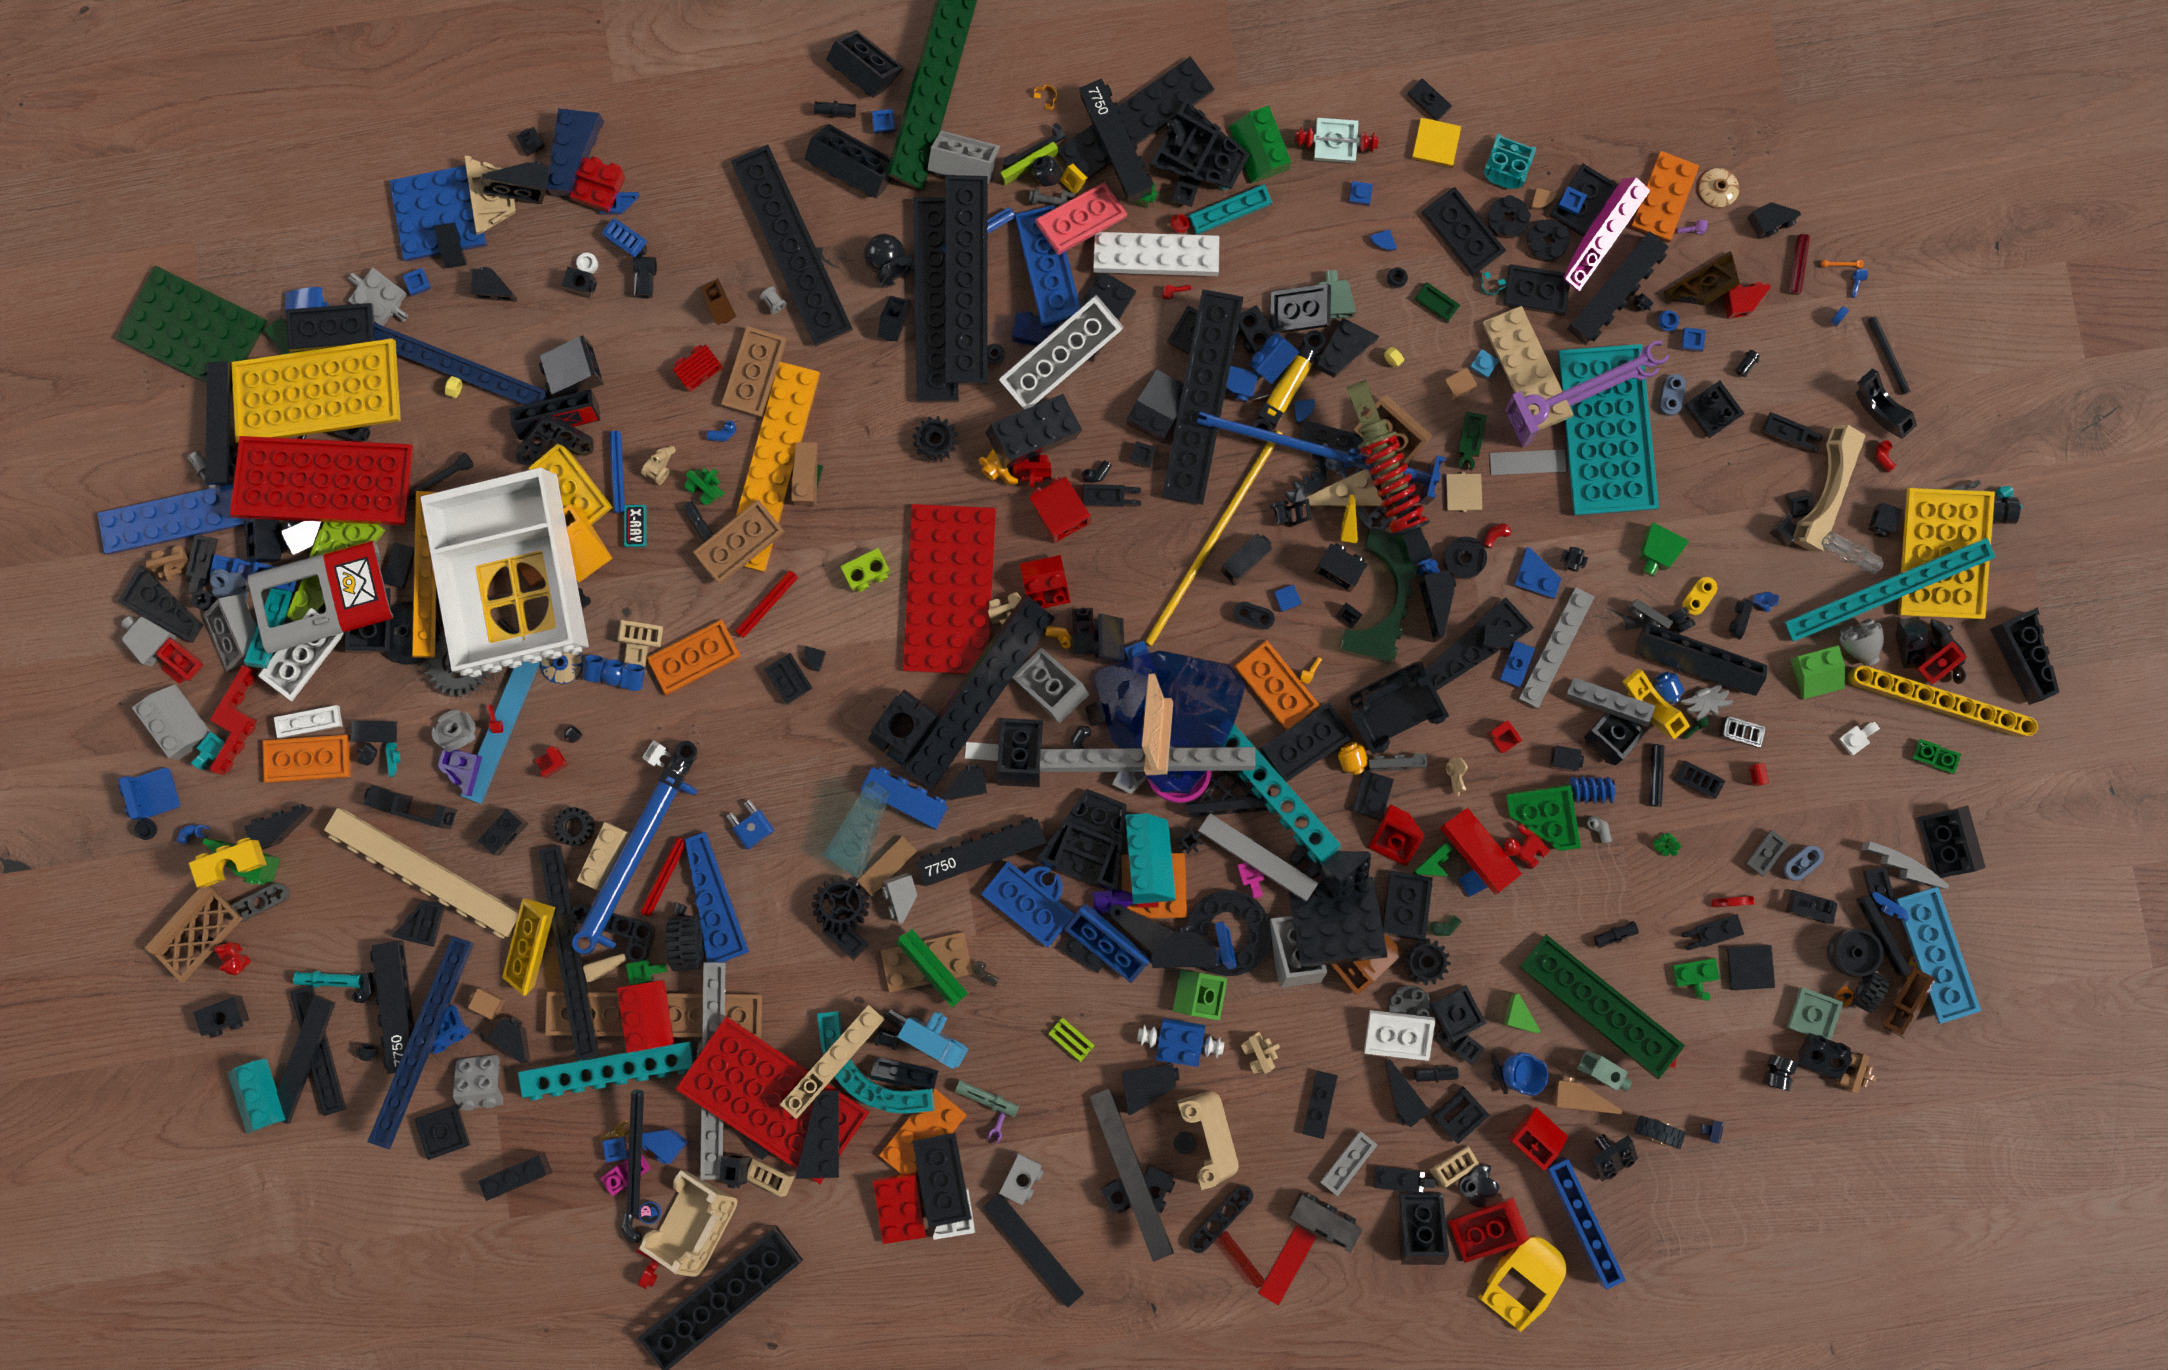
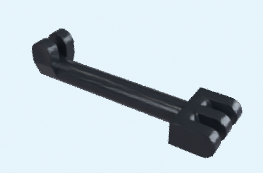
(1058, 135)

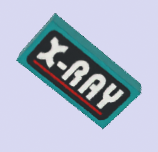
(635, 526)

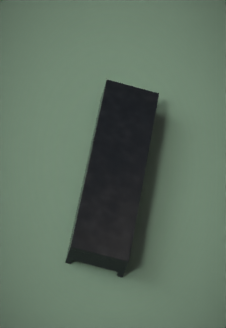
(720, 1299)

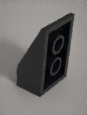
(519, 182)
(1157, 407)
(1437, 595)
(1019, 752)
(1422, 1229)

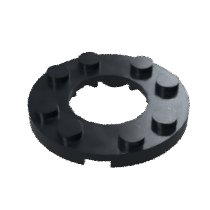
(1255, 917)

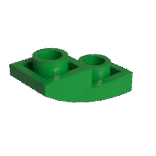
(1936, 756)

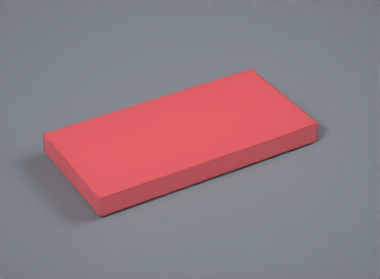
(1081, 218)

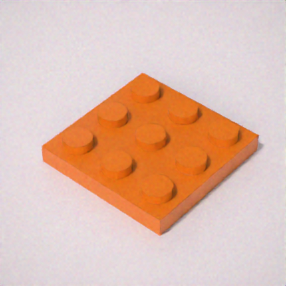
(1166, 909)

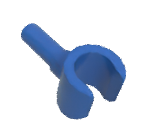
(1858, 275)

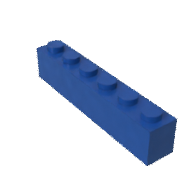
(1585, 1223)

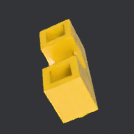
(209, 868)

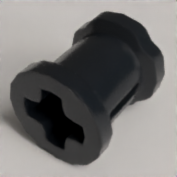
(1280, 513)
(198, 603)
(887, 1038)

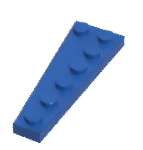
(717, 915)

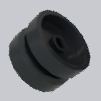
(1867, 956)

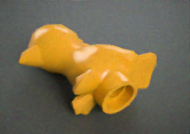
(993, 468)

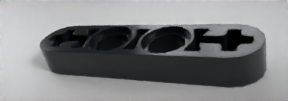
(1218, 1216)

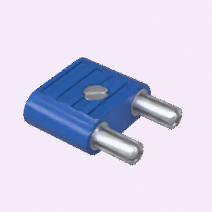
(753, 828)

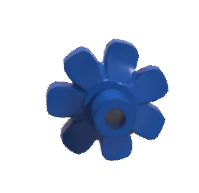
(1427, 566)

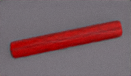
(766, 604)
(663, 877)

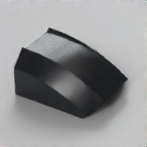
(1613, 737)

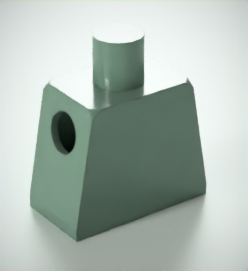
(1341, 297)
(1604, 1071)

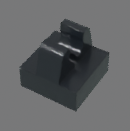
(530, 141)

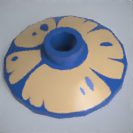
(562, 674)

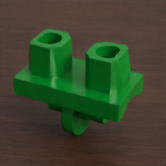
(707, 482)

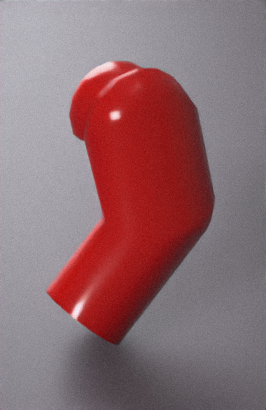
(1882, 455)

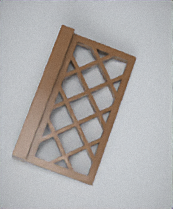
(171, 933)

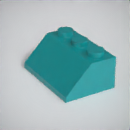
(256, 1095)

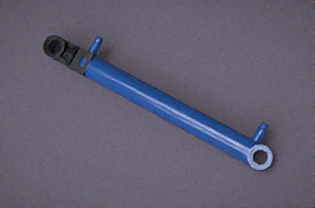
(669, 784)

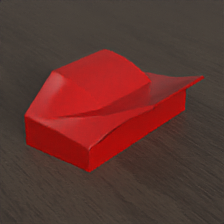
(178, 661)

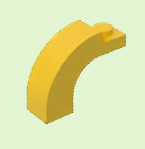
(1665, 717)

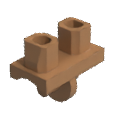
(168, 565)
(1859, 1074)

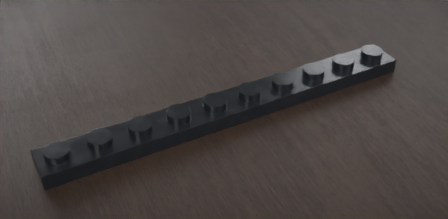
(569, 960)

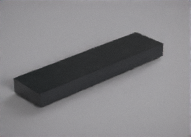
(1882, 933)

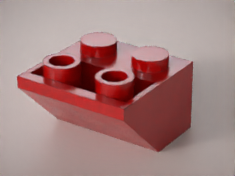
(1046, 581)
(1538, 1138)

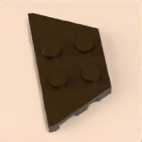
(1706, 283)

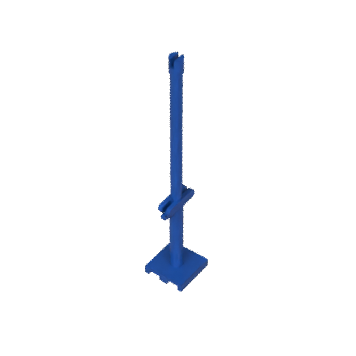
(1350, 458)

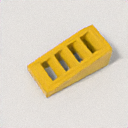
(1349, 525)

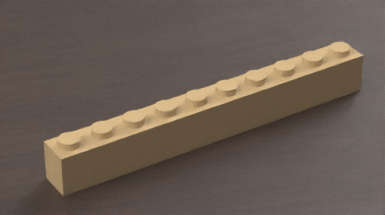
(423, 872)

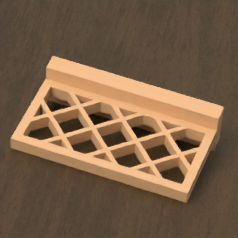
(1156, 729)

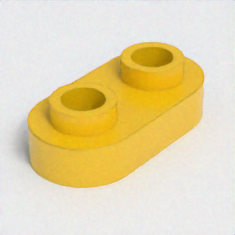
(1700, 595)

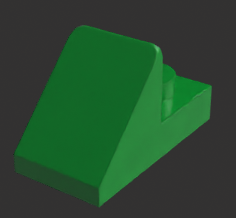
(1430, 866)

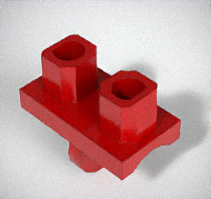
(1033, 471)

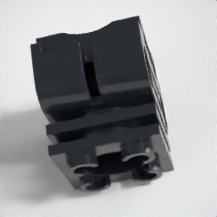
(901, 706)

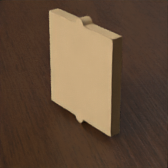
(1464, 492)

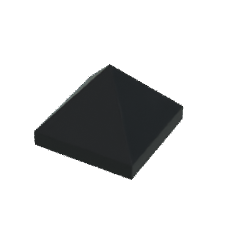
(1348, 615)

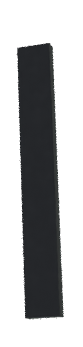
(1131, 1175)

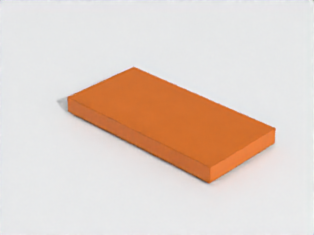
(693, 657)
(1276, 685)
(306, 758)

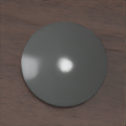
(1410, 1001)

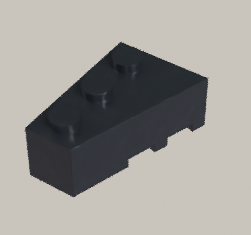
(1326, 1221)

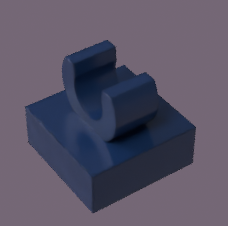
(1715, 1131)

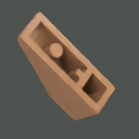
(805, 474)
(1577, 1096)

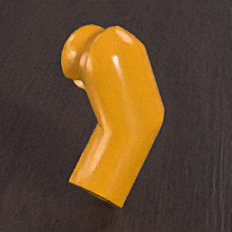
(1061, 634)

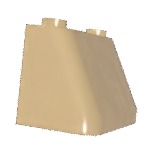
(1209, 1110)
(690, 1226)

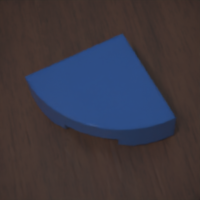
(1384, 240)
(1303, 409)

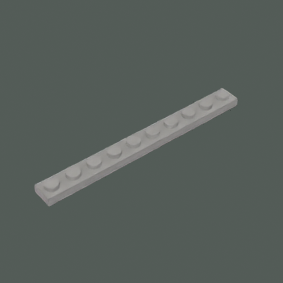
(1134, 759)
(712, 1017)

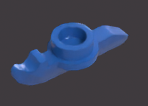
(1890, 907)

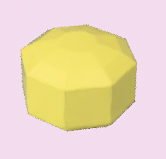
(1393, 357)
(453, 387)

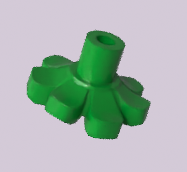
(1667, 845)

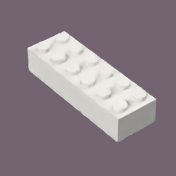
(1061, 353)

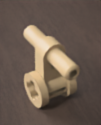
(656, 465)

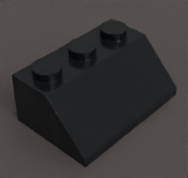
(863, 63)
(371, 638)
(1951, 842)

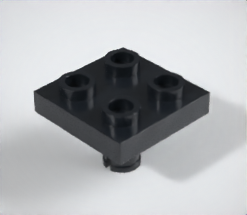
(1613, 1157)

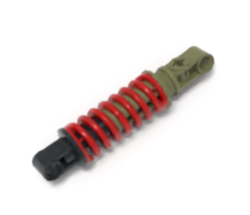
(1381, 448)

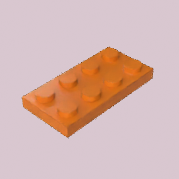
(1668, 192)
(920, 1125)

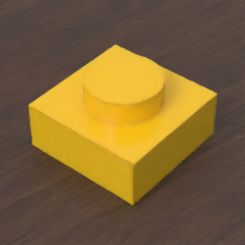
(1073, 178)

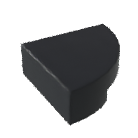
(814, 657)

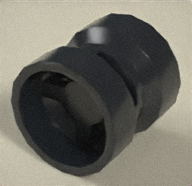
(1681, 620)

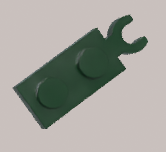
(1471, 438)

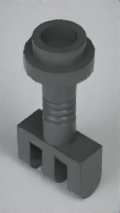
(1035, 197)

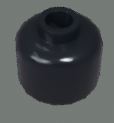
(1046, 171)

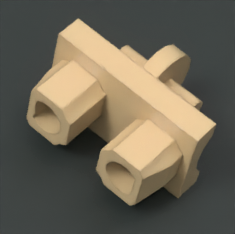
(1000, 613)
(1264, 1051)

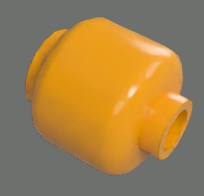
(1353, 758)

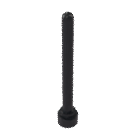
(462, 463)

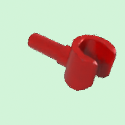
(1168, 291)
(495, 726)

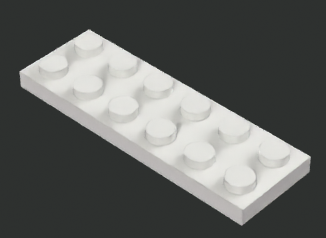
(1156, 254)

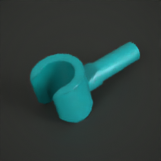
(2005, 491)

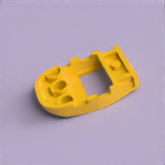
(1540, 1265)

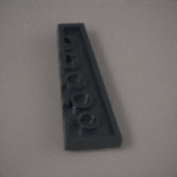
(1467, 650)

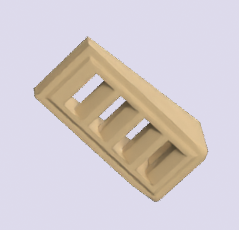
(622, 639)
(597, 969)
(1439, 1176)
(786, 1182)

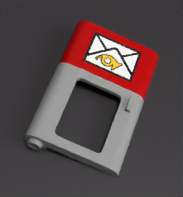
(350, 589)

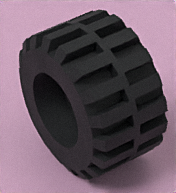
(684, 943)

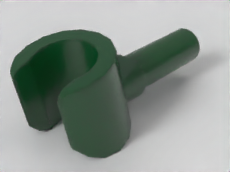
(1700, 724)

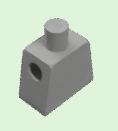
(145, 638)

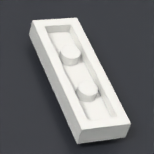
(308, 722)

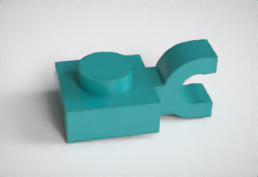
(209, 750)

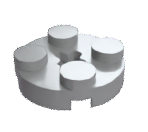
(463, 735)

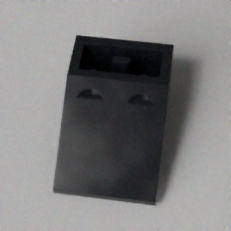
(1111, 639)

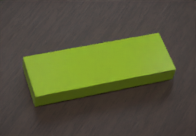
(1024, 166)

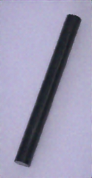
(1889, 355)

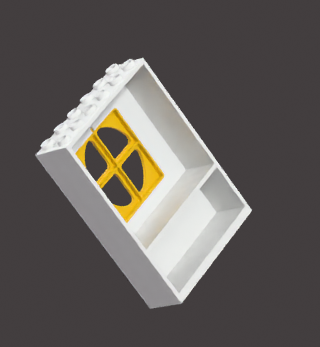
(494, 527)

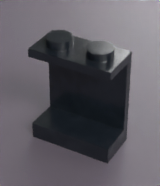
(443, 816)

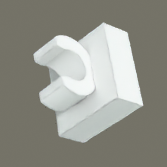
(654, 753)

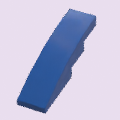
(245, 568)

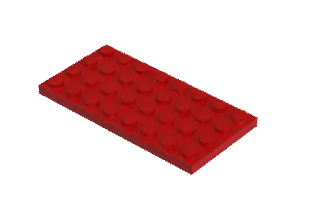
(322, 480)
(948, 587)
(745, 1084)

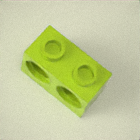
(863, 564)

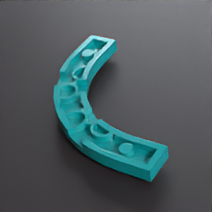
(863, 1088)

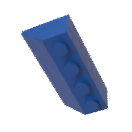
(1108, 943)

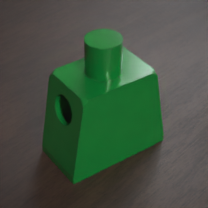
(1660, 548)

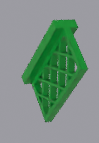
(932, 967)

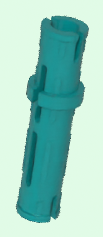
(327, 979)

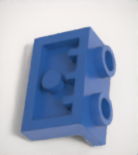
(450, 1031)

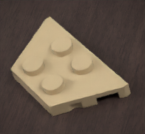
(486, 209)

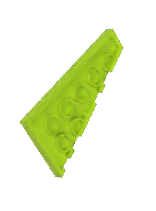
(330, 538)

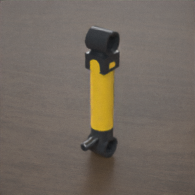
(1289, 383)

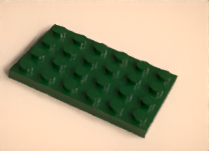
(189, 325)

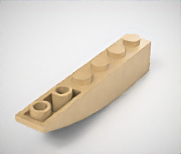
(832, 1061)

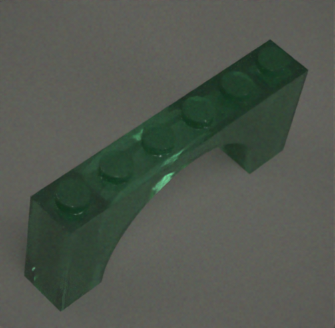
(1379, 641)

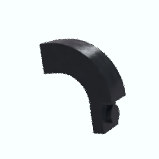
(1882, 407)

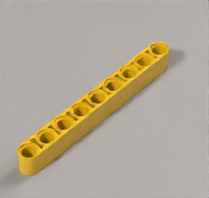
(1952, 702)

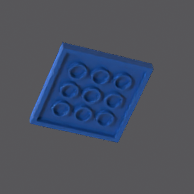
(430, 201)

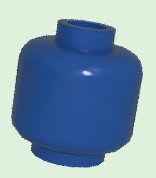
(1668, 687)

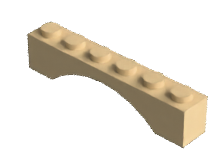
(1843, 450)

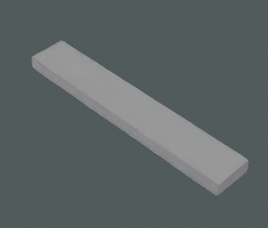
(1258, 857)

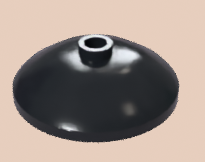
(402, 644)

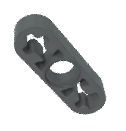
(270, 890)

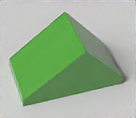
(1519, 1015)

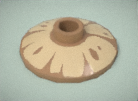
(1712, 194)

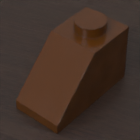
(718, 302)

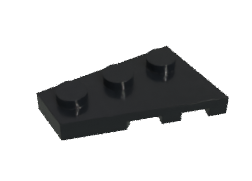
(1345, 345)

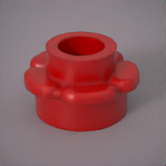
(1179, 223)

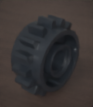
(938, 450)
(1438, 959)

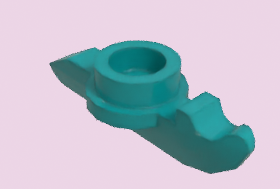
(393, 758)

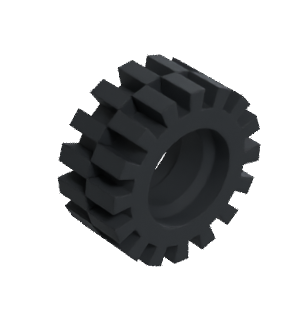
(583, 835)
(1870, 992)

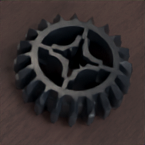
(831, 919)

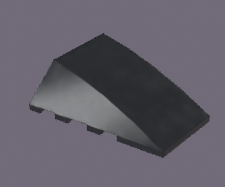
(1205, 151)
(1089, 842)

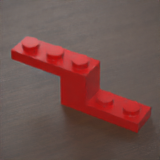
(234, 720)

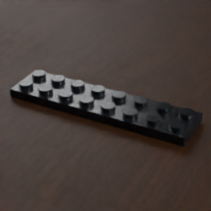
(1143, 113)

